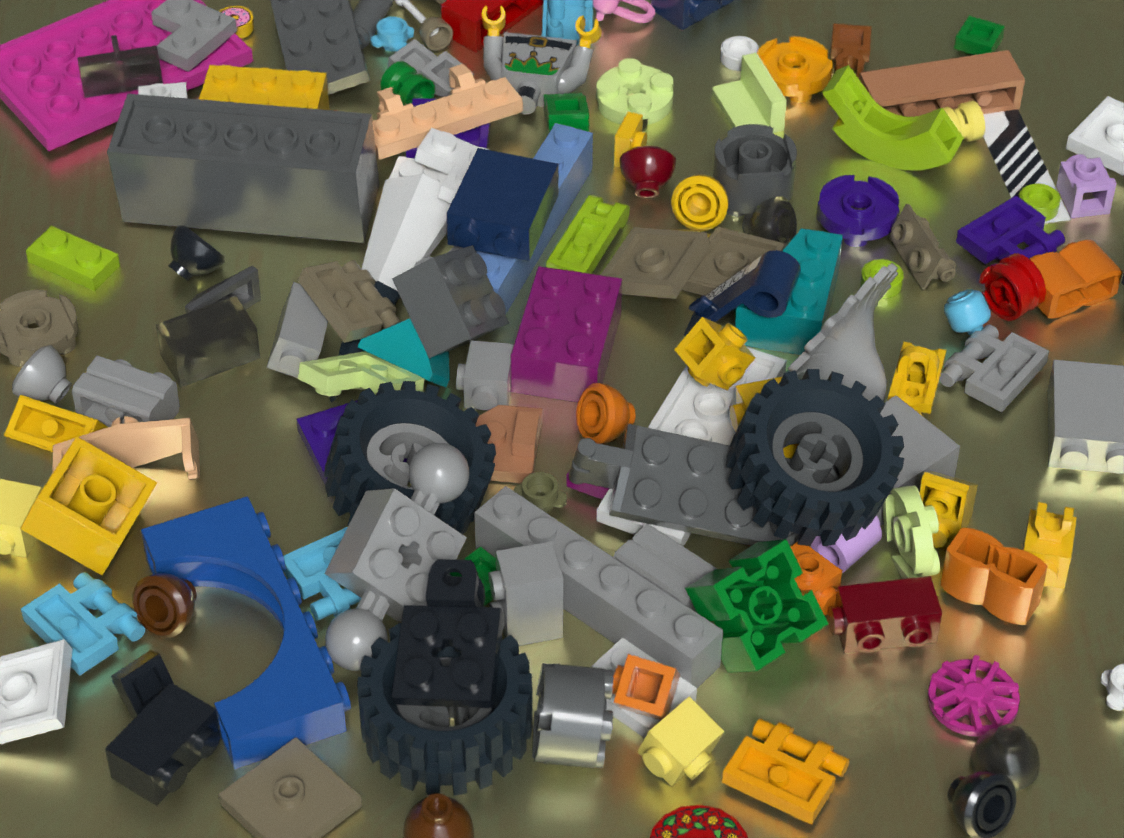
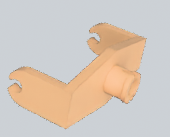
(143, 442)

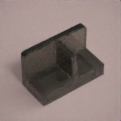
(119, 70)

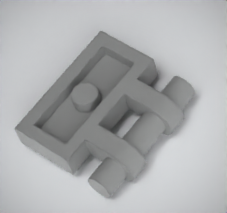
(1004, 372)

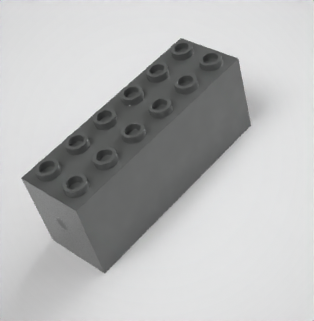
(245, 167)

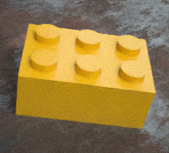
(266, 87)

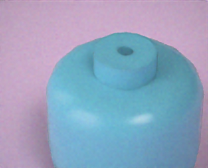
(967, 311)

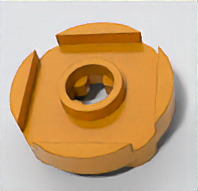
(800, 82)

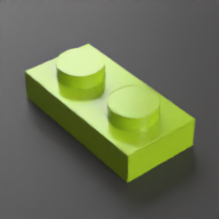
(73, 258)

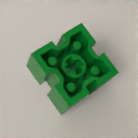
(757, 605)

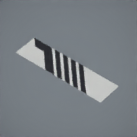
(1017, 155)

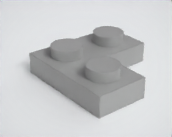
(194, 31)

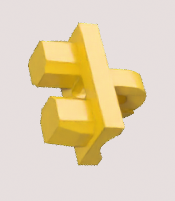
(917, 376)

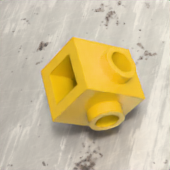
(715, 353)

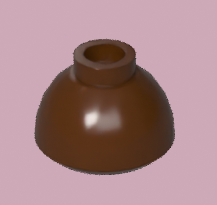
(164, 603)
(438, 818)

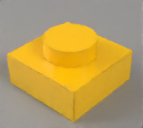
(629, 135)

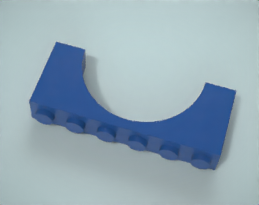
(296, 692)

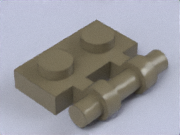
(348, 299)

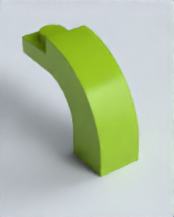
(887, 137)

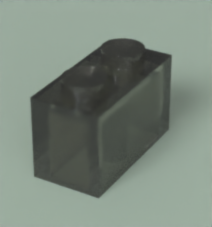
(208, 341)

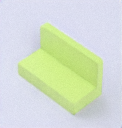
(753, 97)

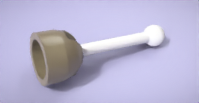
(433, 31)

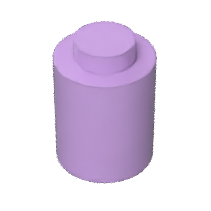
(845, 552)

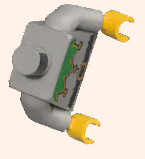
(535, 62)

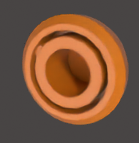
(603, 413)

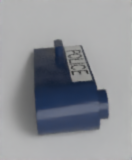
(761, 286)

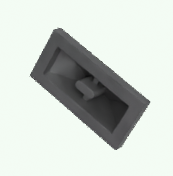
(242, 285)

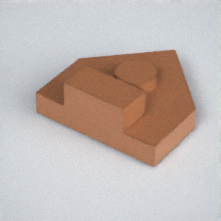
(516, 440)

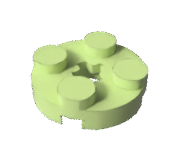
(649, 89)
(912, 529)

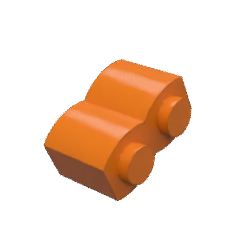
(1076, 278)
(993, 576)

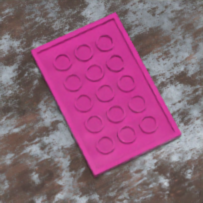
(43, 76)

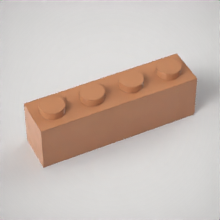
(921, 88)

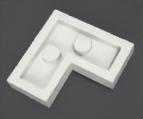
(448, 155)

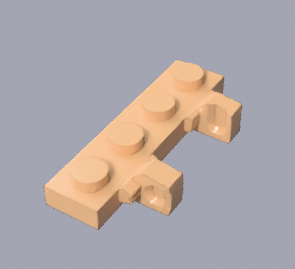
(468, 107)

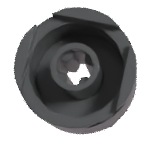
(754, 166)
(572, 715)

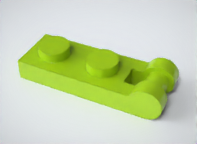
(588, 235)

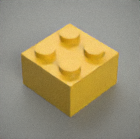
(88, 505)

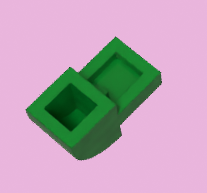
(567, 110)

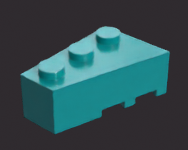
(811, 299)

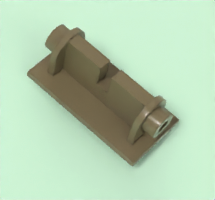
(920, 248)

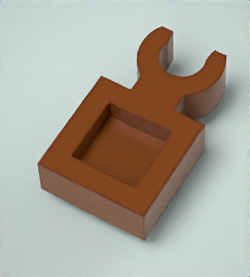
(850, 46)

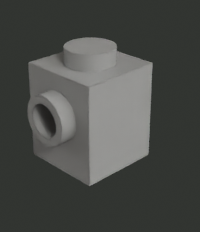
(486, 375)

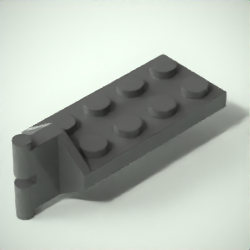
(321, 39)
(671, 484)

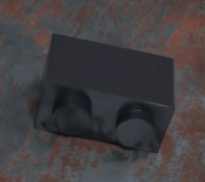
(163, 744)

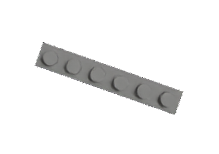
(605, 590)

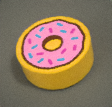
(243, 18)

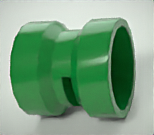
(407, 82)

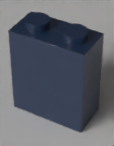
(503, 204)

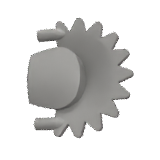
(848, 340)

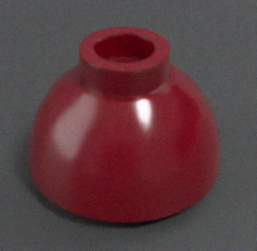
(647, 169)

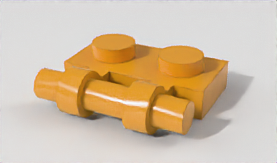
(780, 779)

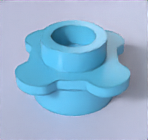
(392, 34)

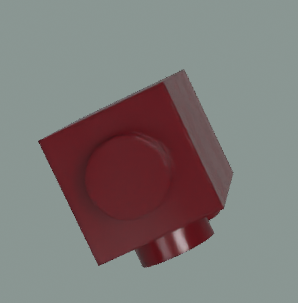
(886, 614)

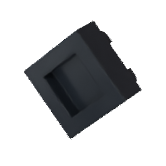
(141, 681)

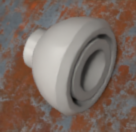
(43, 376)

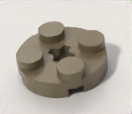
(54, 317)

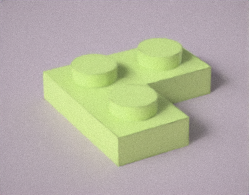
(352, 371)

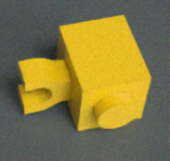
(1051, 539)

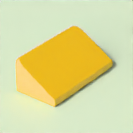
(46, 424)

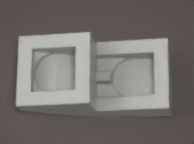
(428, 64)

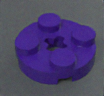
(855, 225)

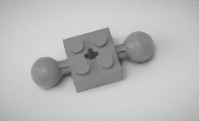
(392, 549)

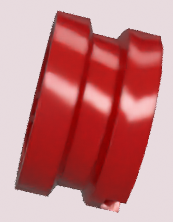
(1013, 286)

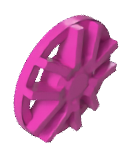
(973, 696)

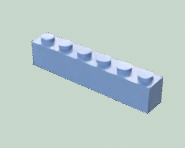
(574, 154)

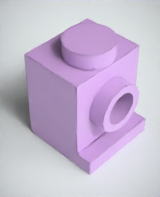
(1083, 176)

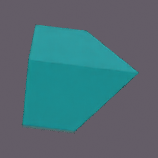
(404, 349)

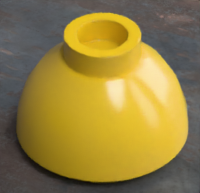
(700, 202)

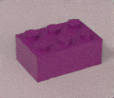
(565, 334)

